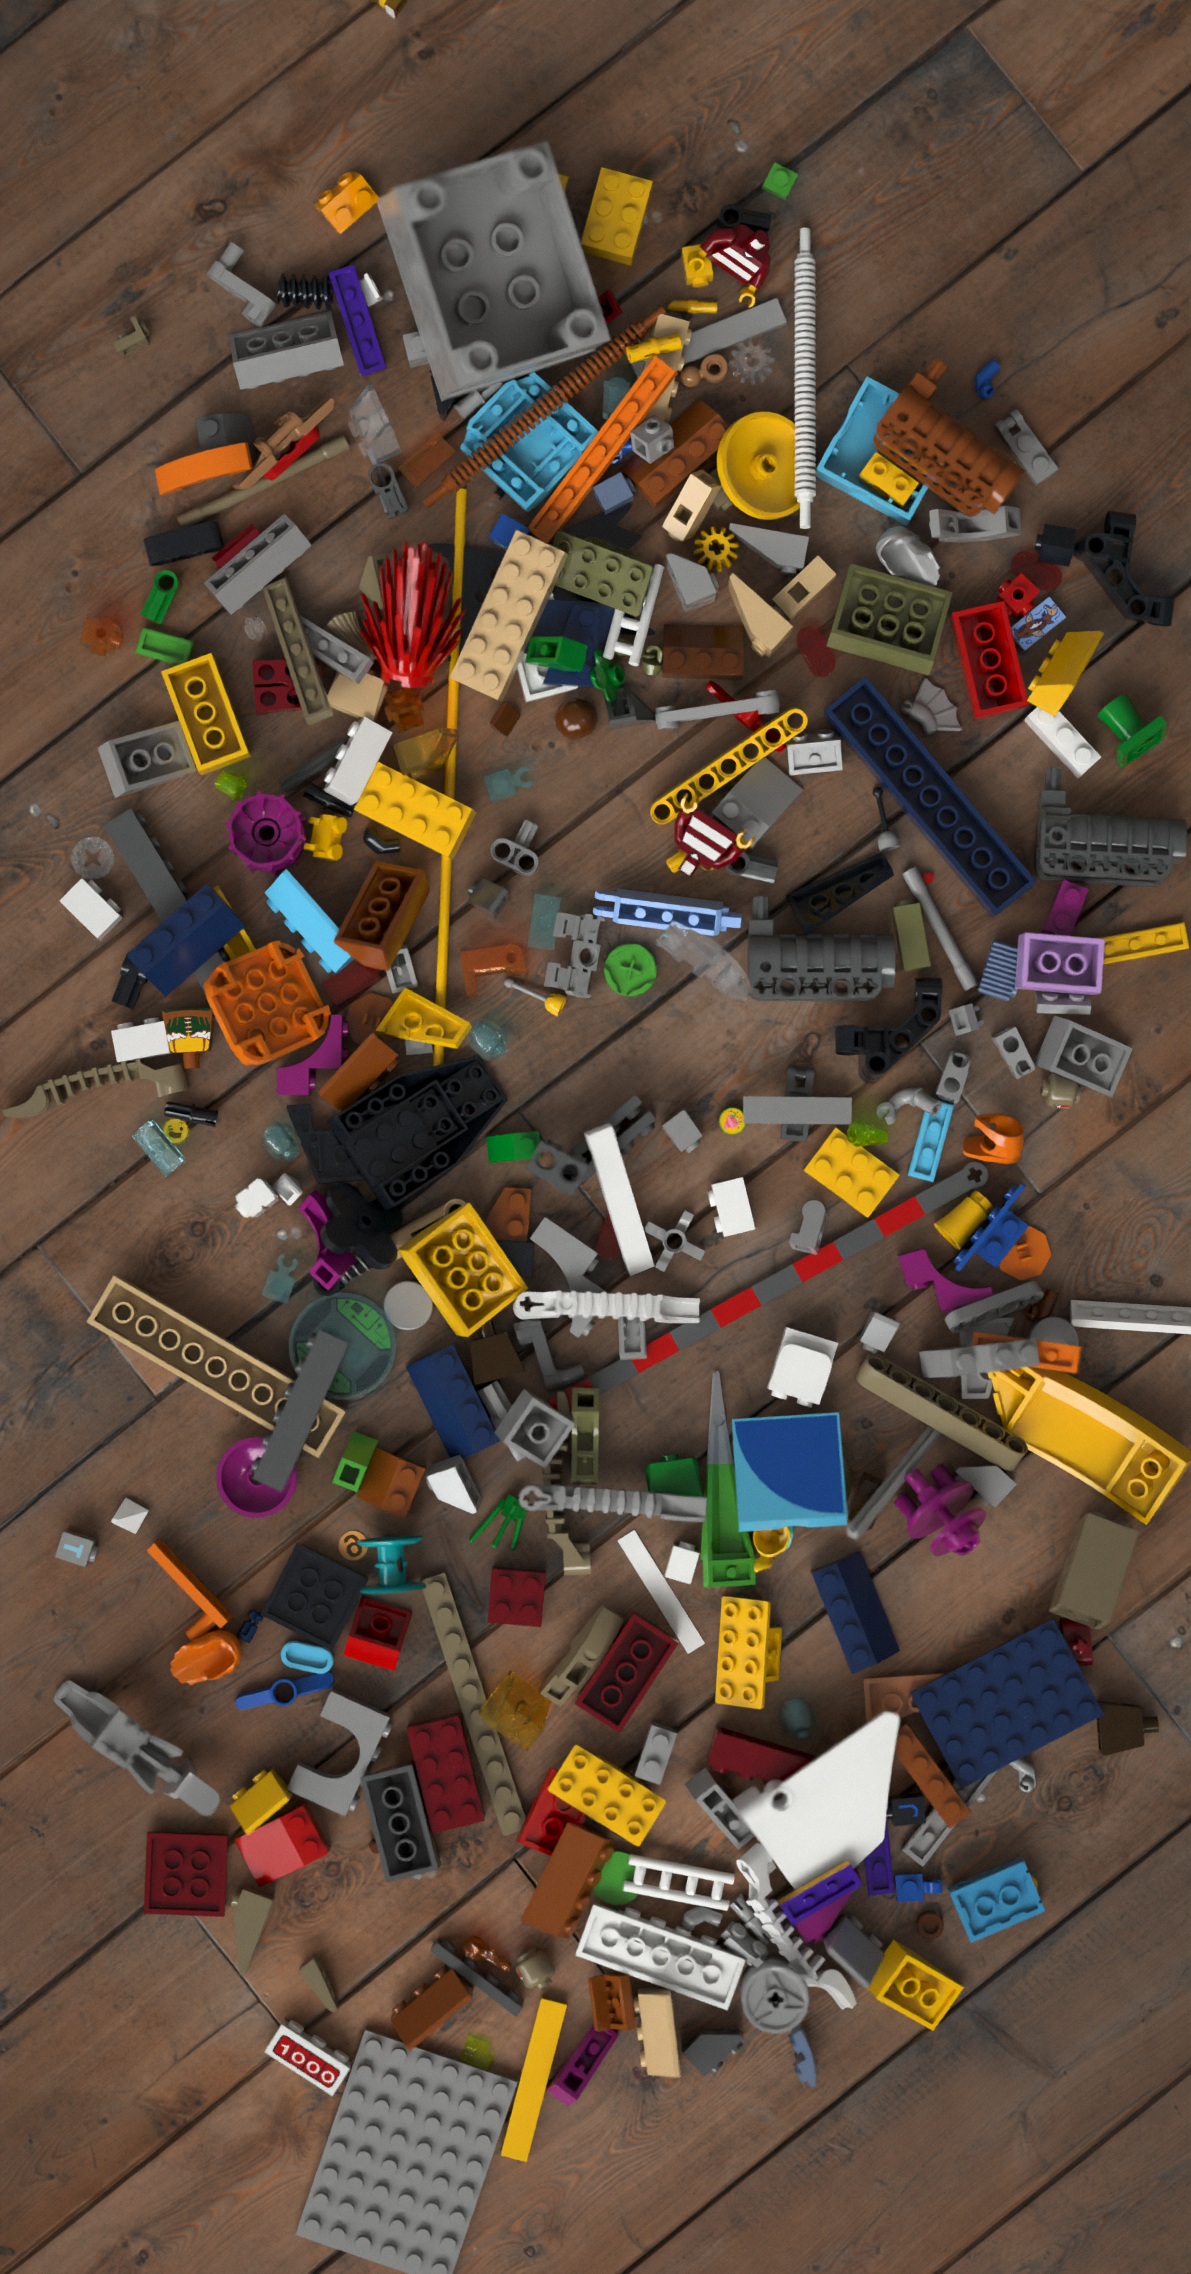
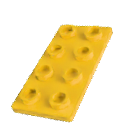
(746, 1652)
(607, 1794)

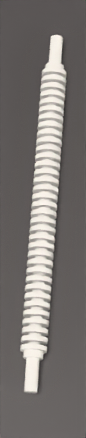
(805, 378)

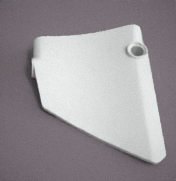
(829, 1807)

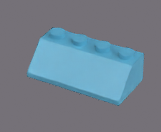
(309, 919)

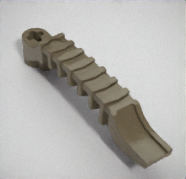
(167, 1082)
(575, 1555)

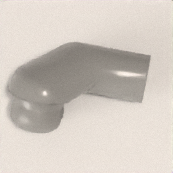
(1026, 1773)
(698, 1915)

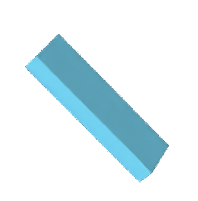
(930, 1143)

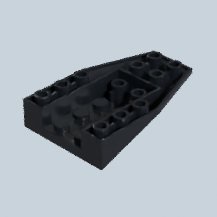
(418, 1126)

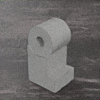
(1013, 1052)
(953, 1078)
(811, 1229)

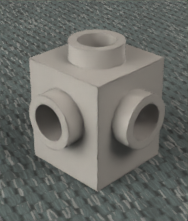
(652, 439)

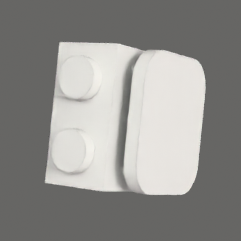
(802, 1367)

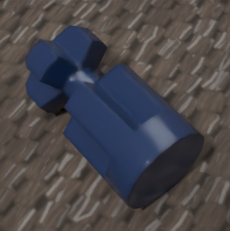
(249, 1628)

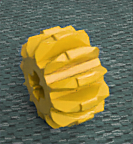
(722, 542)

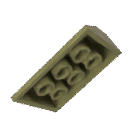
(889, 619)

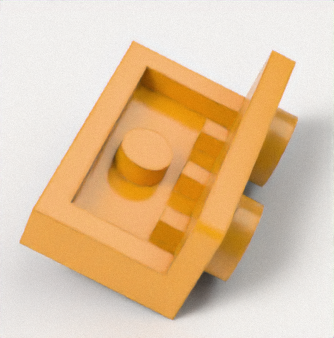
(346, 201)

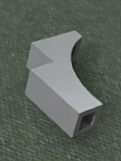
(574, 1260)
(979, 1358)

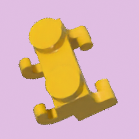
(326, 837)

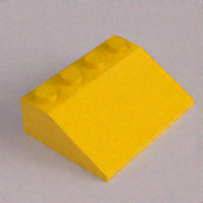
(463, 1270)

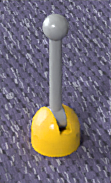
(553, 1003)

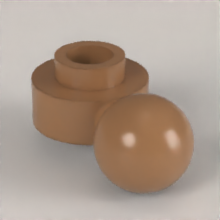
(691, 376)

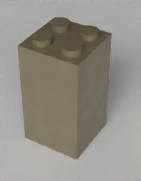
(1093, 1570)

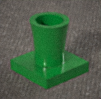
(1131, 730)

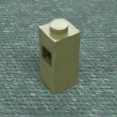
(910, 936)

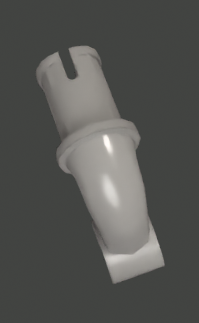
(910, 1096)

